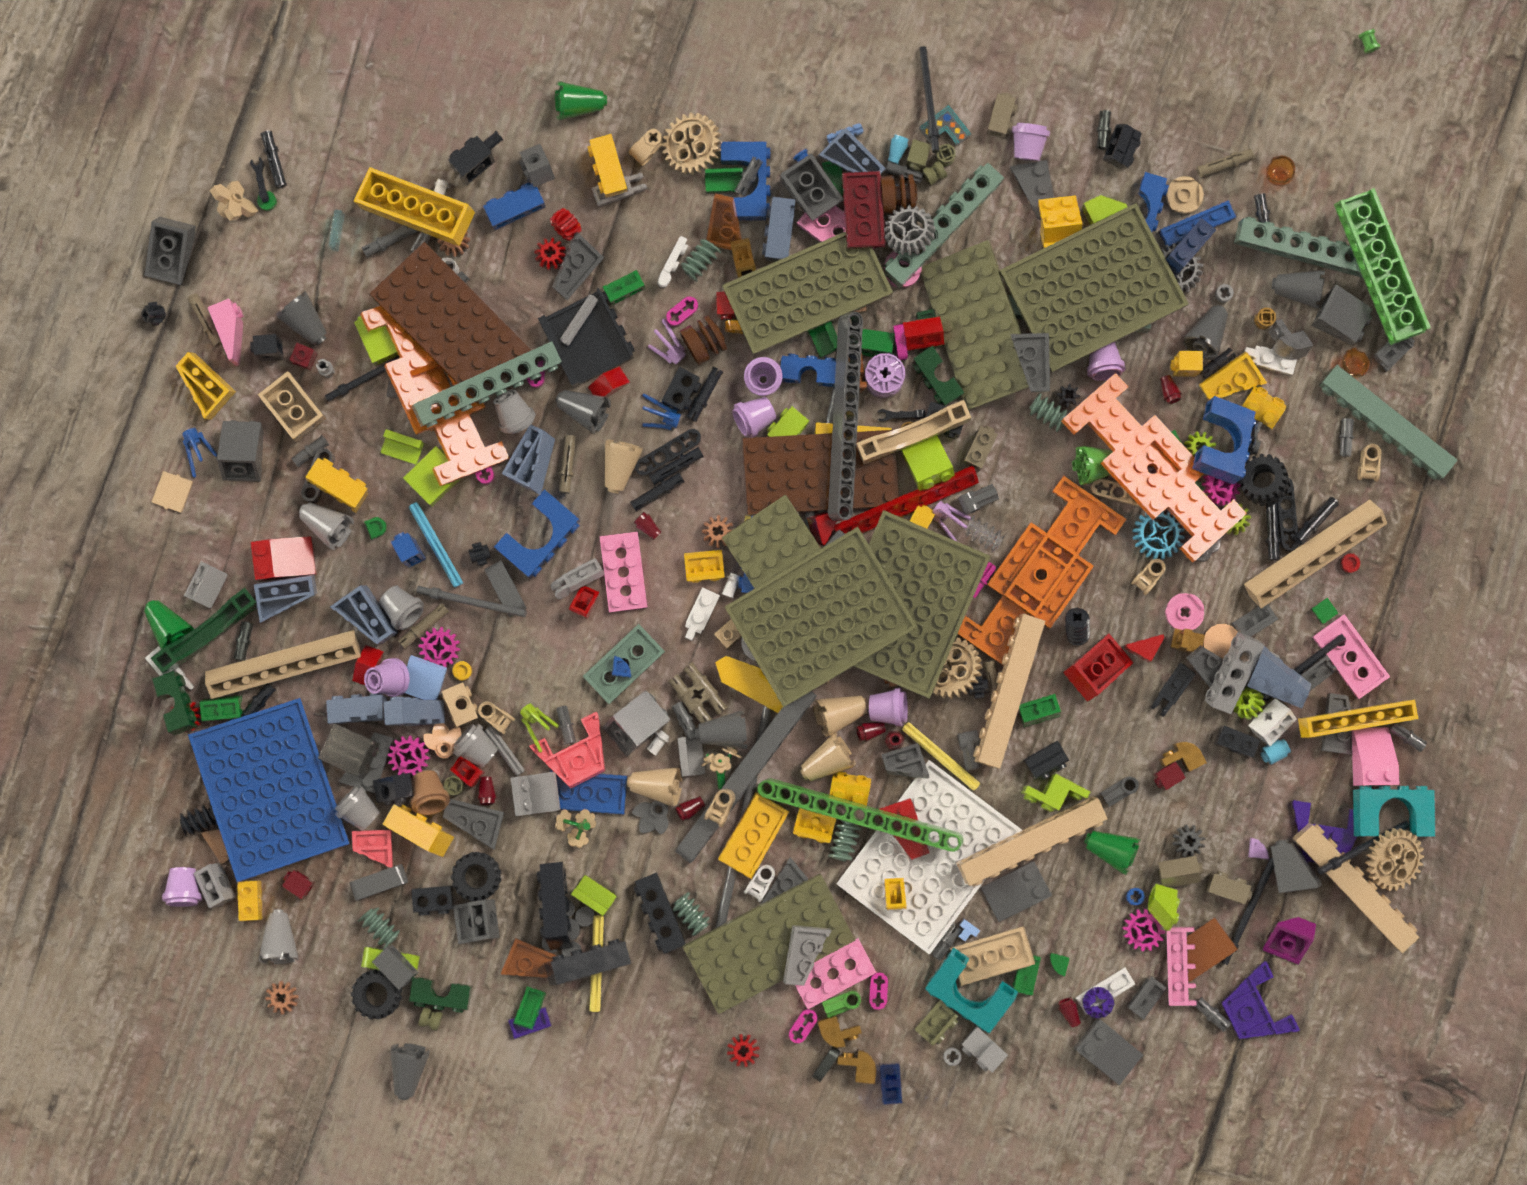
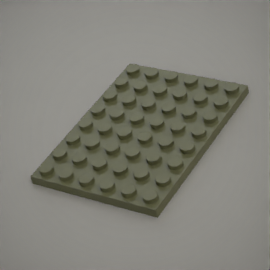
(1095, 286)
(936, 585)
(821, 617)

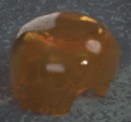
(1280, 170)
(1355, 363)

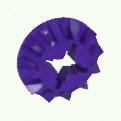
(1089, 999)

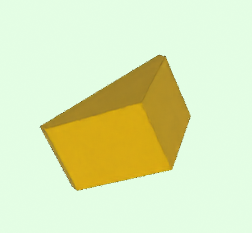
(895, 893)

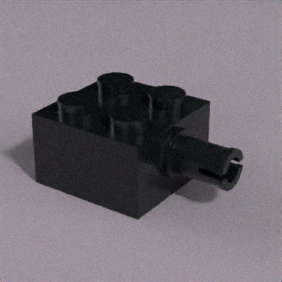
(474, 157)

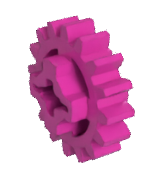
(1220, 491)
(440, 638)
(412, 748)
(1148, 921)

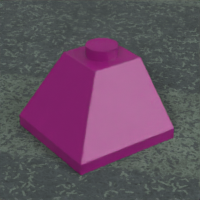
(1291, 939)

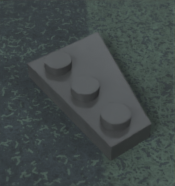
(576, 266)
(1034, 359)
(1206, 664)
(1341, 741)
(377, 765)
(787, 879)

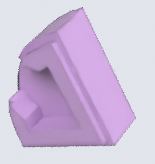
(1257, 849)

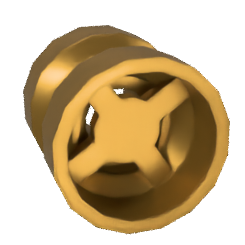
(1262, 321)

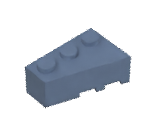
(850, 154)
(779, 229)
(530, 460)
(282, 594)
(366, 614)
(1278, 680)
(356, 708)
(413, 712)

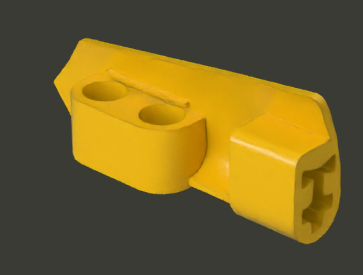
(748, 681)

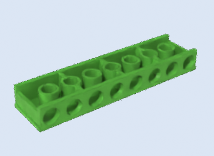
(1382, 266)

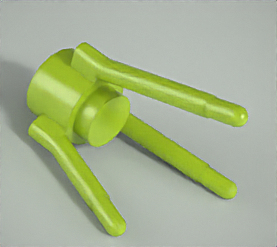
(531, 715)

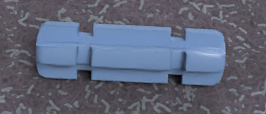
(856, 129)

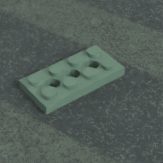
(624, 649)

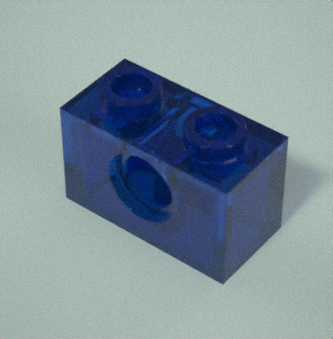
(890, 1083)

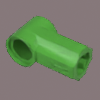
(839, 1003)

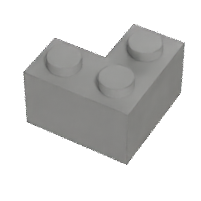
(984, 1049)

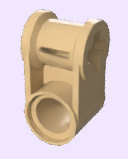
(644, 149)
(1369, 464)
(1148, 576)
(496, 717)
(718, 810)

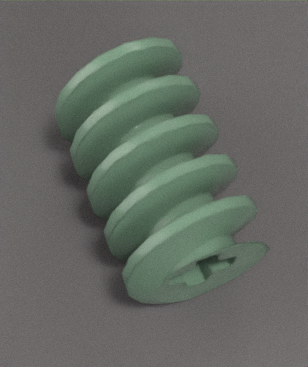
(699, 259)
(1048, 412)
(845, 841)
(691, 914)
(379, 926)

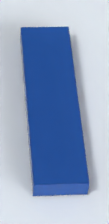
(1214, 216)

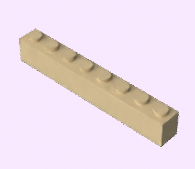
(1315, 553)
(282, 664)
(1009, 691)
(1031, 841)
(1357, 889)

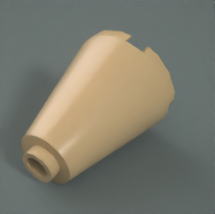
(619, 464)
(839, 712)
(828, 759)
(657, 784)

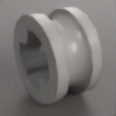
(1218, 294)
(955, 1061)

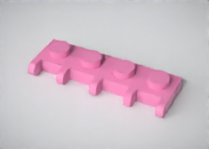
(1178, 966)

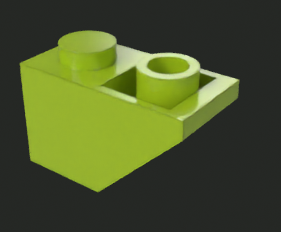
(1101, 208)
(791, 423)
(1164, 905)

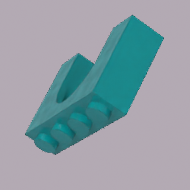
(1419, 803)
(982, 1013)

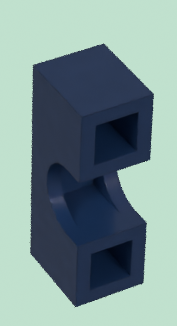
(1189, 246)

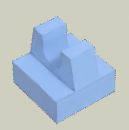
(968, 929)

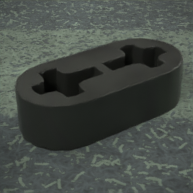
(826, 1064)

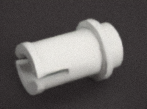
(440, 186)
(731, 585)
(658, 742)

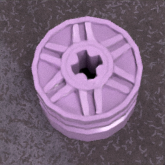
(887, 386)

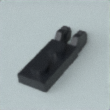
(1174, 687)

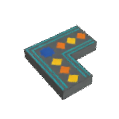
(948, 123)

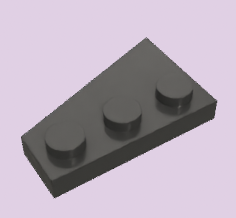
(1035, 182)
(476, 820)

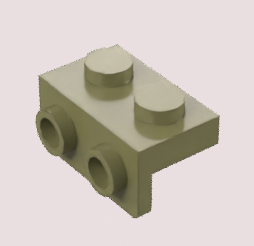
(936, 1023)

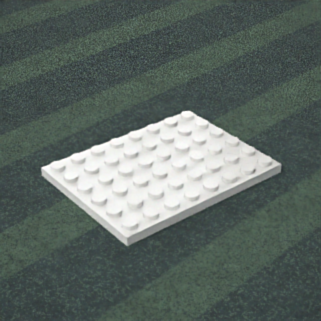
(932, 881)

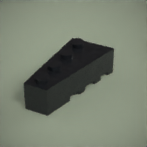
(554, 905)
(587, 963)

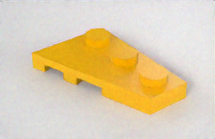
(1233, 377)

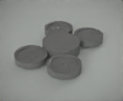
(583, 917)

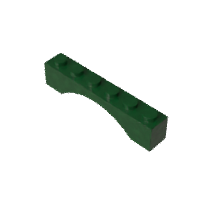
(186, 647)

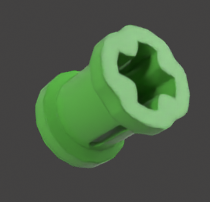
(1369, 41)

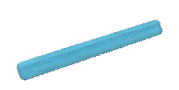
(435, 544)

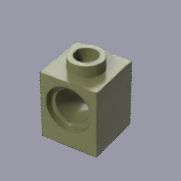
(918, 155)

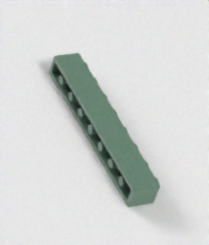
(1388, 423)

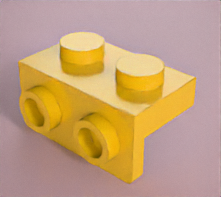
(1266, 407)
(704, 566)
(850, 787)
(814, 826)

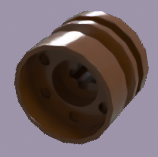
(898, 194)
(703, 340)

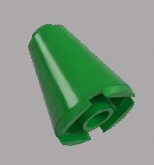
(577, 100)
(165, 623)
(1114, 849)

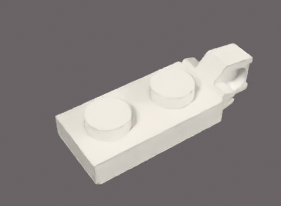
(1268, 359)
(701, 612)

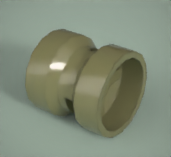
(943, 156)
(934, 173)
(451, 785)
(430, 1019)

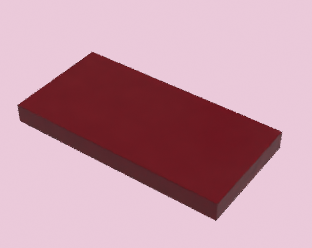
(863, 210)

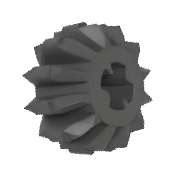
(1191, 834)

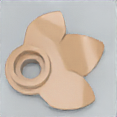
(442, 736)

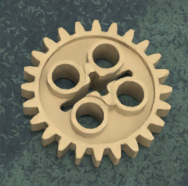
(707, 138)
(954, 683)
(1394, 855)

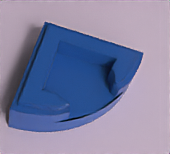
(620, 668)

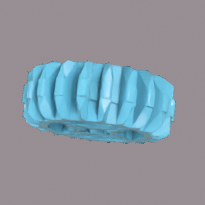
(1163, 541)

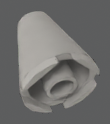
(327, 524)
(278, 940)

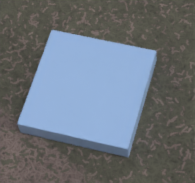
(425, 678)

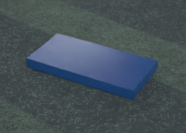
(599, 794)

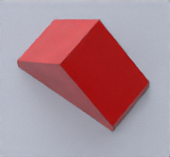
(609, 383)
(821, 527)
(584, 601)
(1145, 648)
(369, 658)
(467, 771)

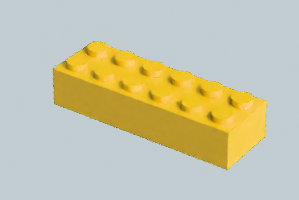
(414, 206)

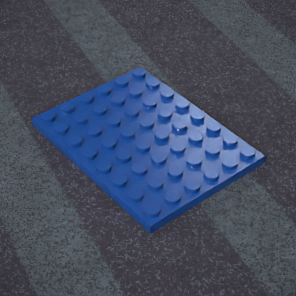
(268, 789)

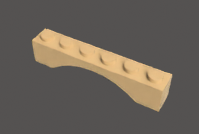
(901, 438)

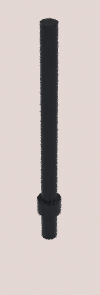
(933, 132)
(344, 389)
(1314, 658)
(1336, 862)
(1250, 907)

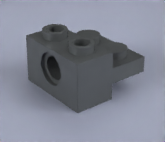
(476, 921)

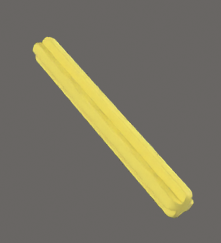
(941, 756)
(595, 988)

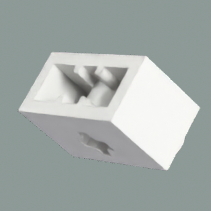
(1272, 722)

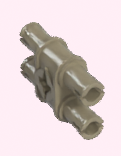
(700, 683)

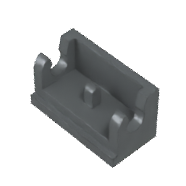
(1390, 354)
(1255, 620)
(1318, 672)
(395, 966)
(1146, 997)

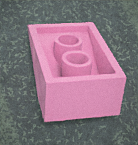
(229, 326)
(1374, 757)

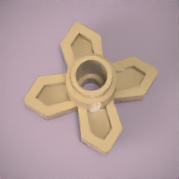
(231, 200)

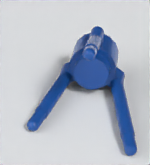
(671, 417)
(192, 439)

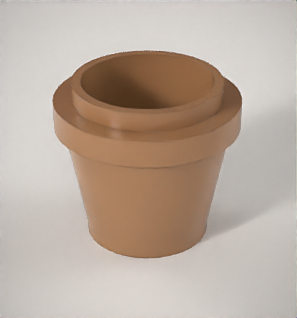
(428, 793)

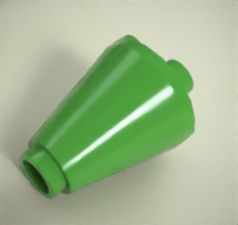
(1088, 464)

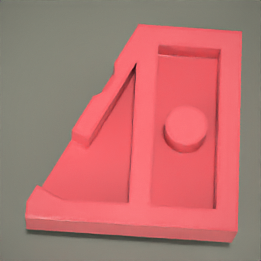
(374, 845)

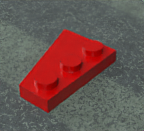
(906, 809)

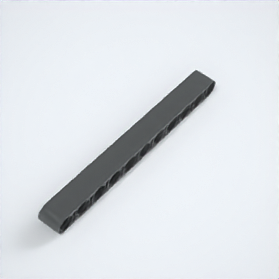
(840, 424)
(747, 772)

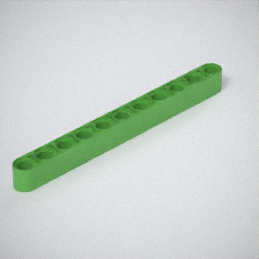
(869, 812)

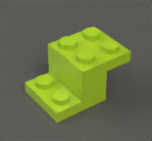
(1055, 793)

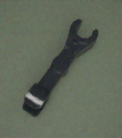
(263, 194)
(917, 414)

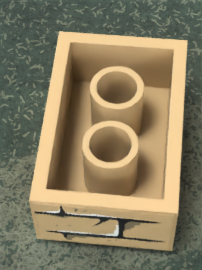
(292, 406)

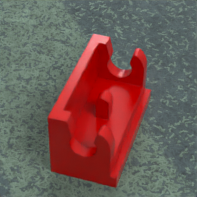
(923, 333)

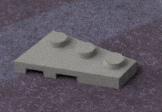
(802, 952)

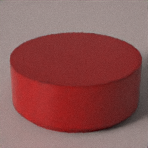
(1350, 563)

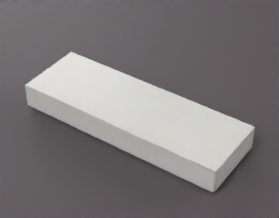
(1114, 984)

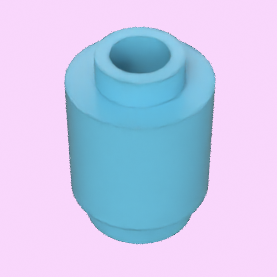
(1275, 752)

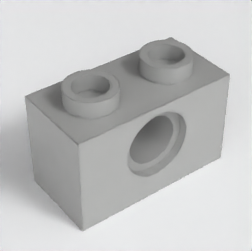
(215, 885)

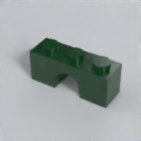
(944, 392)
(181, 717)
(423, 993)

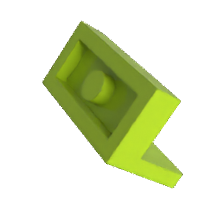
(402, 447)
(594, 895)

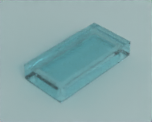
(336, 230)

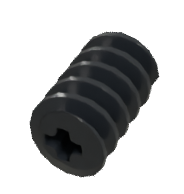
(1077, 626)
(198, 820)

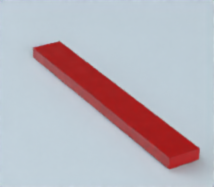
(909, 502)

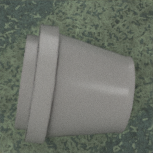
(513, 412)
(401, 607)
(475, 746)
(357, 808)

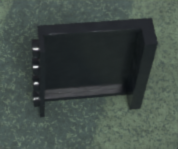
(596, 345)

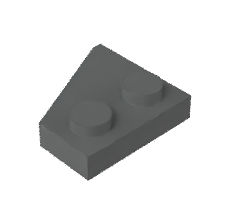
(906, 762)

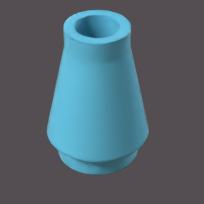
(897, 148)

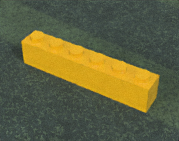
(1357, 718)

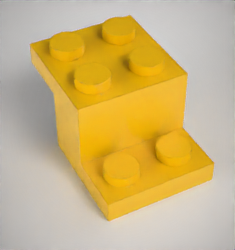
(1058, 219)

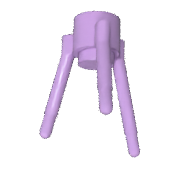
(675, 354)
(943, 511)

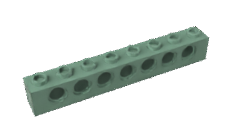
(991, 179)
(1246, 238)
(423, 408)

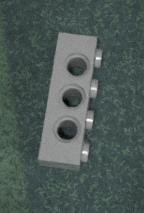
(1236, 682)

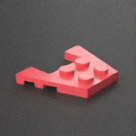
(579, 760)

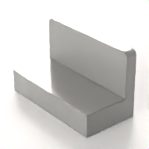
(205, 585)
(691, 757)

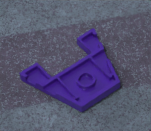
(1342, 837)
(1248, 1012)

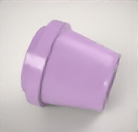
(1029, 141)
(1105, 363)
(760, 368)
(753, 416)
(388, 678)
(889, 707)
(182, 888)

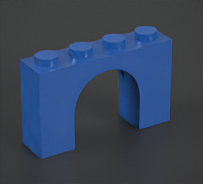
(740, 153)
(1239, 423)
(530, 560)

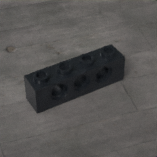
(654, 883)

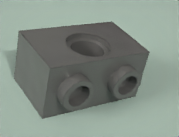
(536, 165)

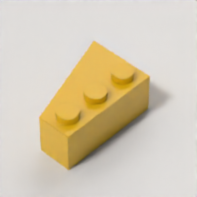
(607, 166)
(205, 384)
(337, 484)
(418, 830)

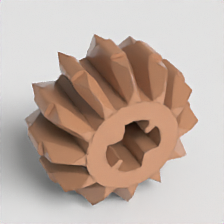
(449, 247)
(715, 525)
(281, 1004)

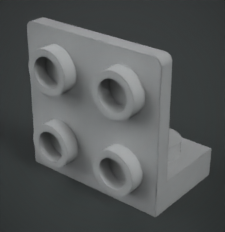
(535, 793)

